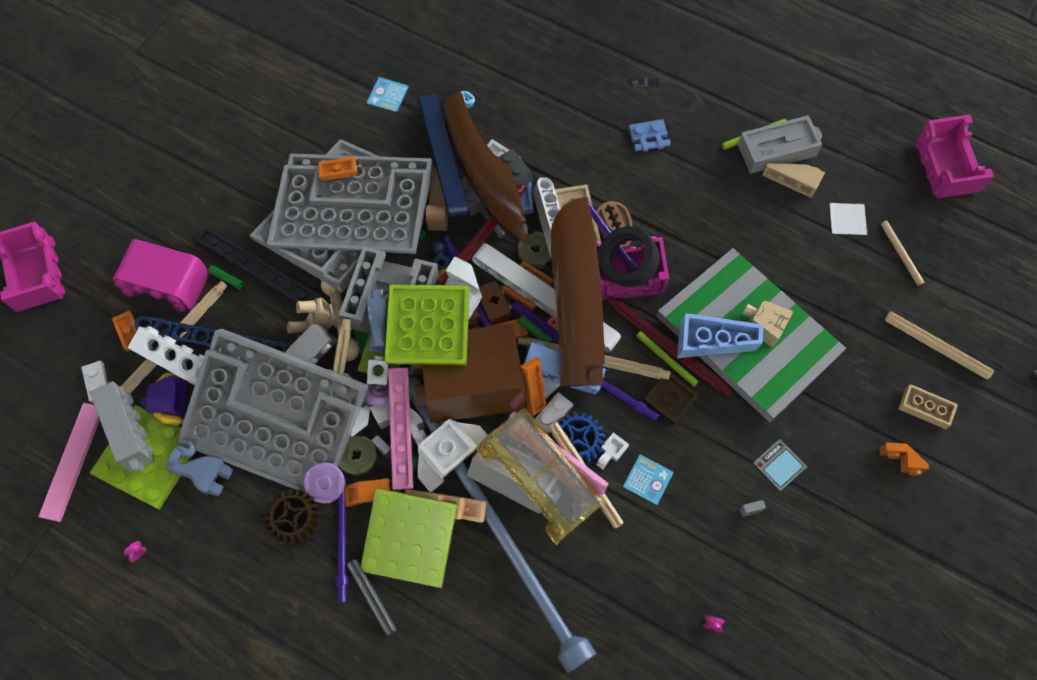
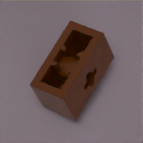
(502, 310)

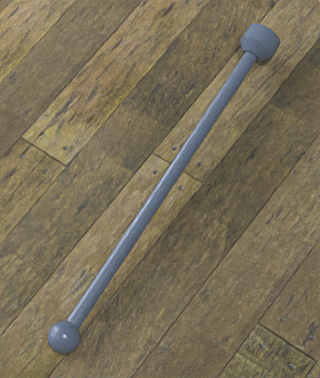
(574, 649)

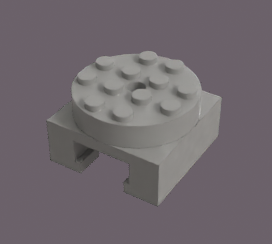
(376, 273)

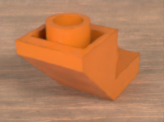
(910, 460)
(363, 491)

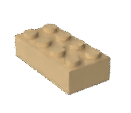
(928, 406)

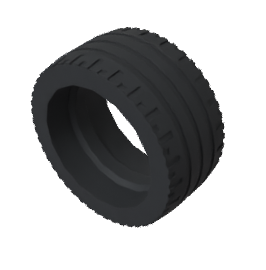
(614, 241)

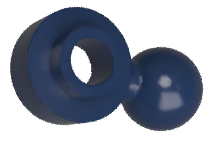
(438, 248)

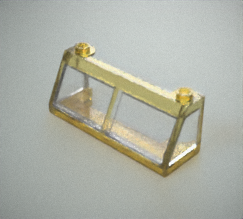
(542, 473)

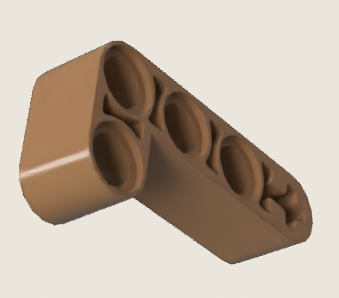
(436, 210)

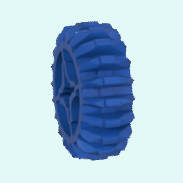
(589, 426)

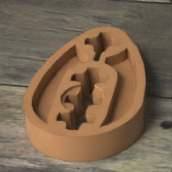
(619, 212)

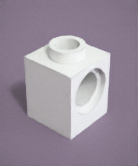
(371, 377)

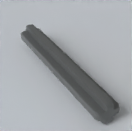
(371, 597)

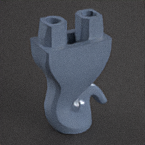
(378, 315)
(201, 471)

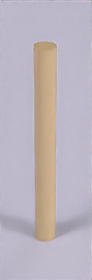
(902, 253)

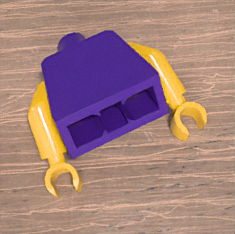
(166, 399)

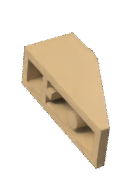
(795, 176)

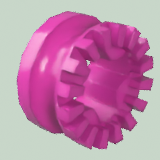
(134, 551)
(714, 623)

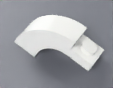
(382, 416)

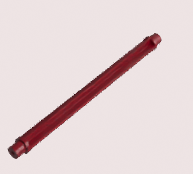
(478, 239)
(669, 346)

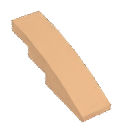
(467, 508)

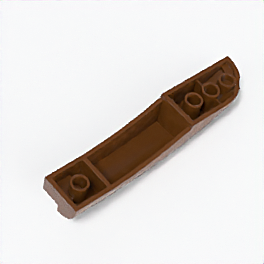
(484, 170)
(577, 296)

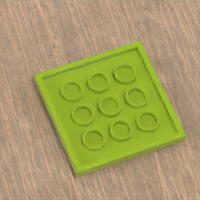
(427, 325)
(155, 480)
(409, 537)

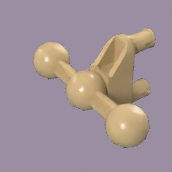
(323, 314)

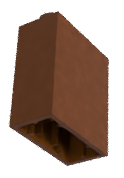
(483, 387)

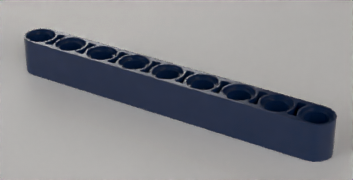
(443, 156)
(194, 333)

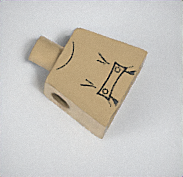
(772, 317)

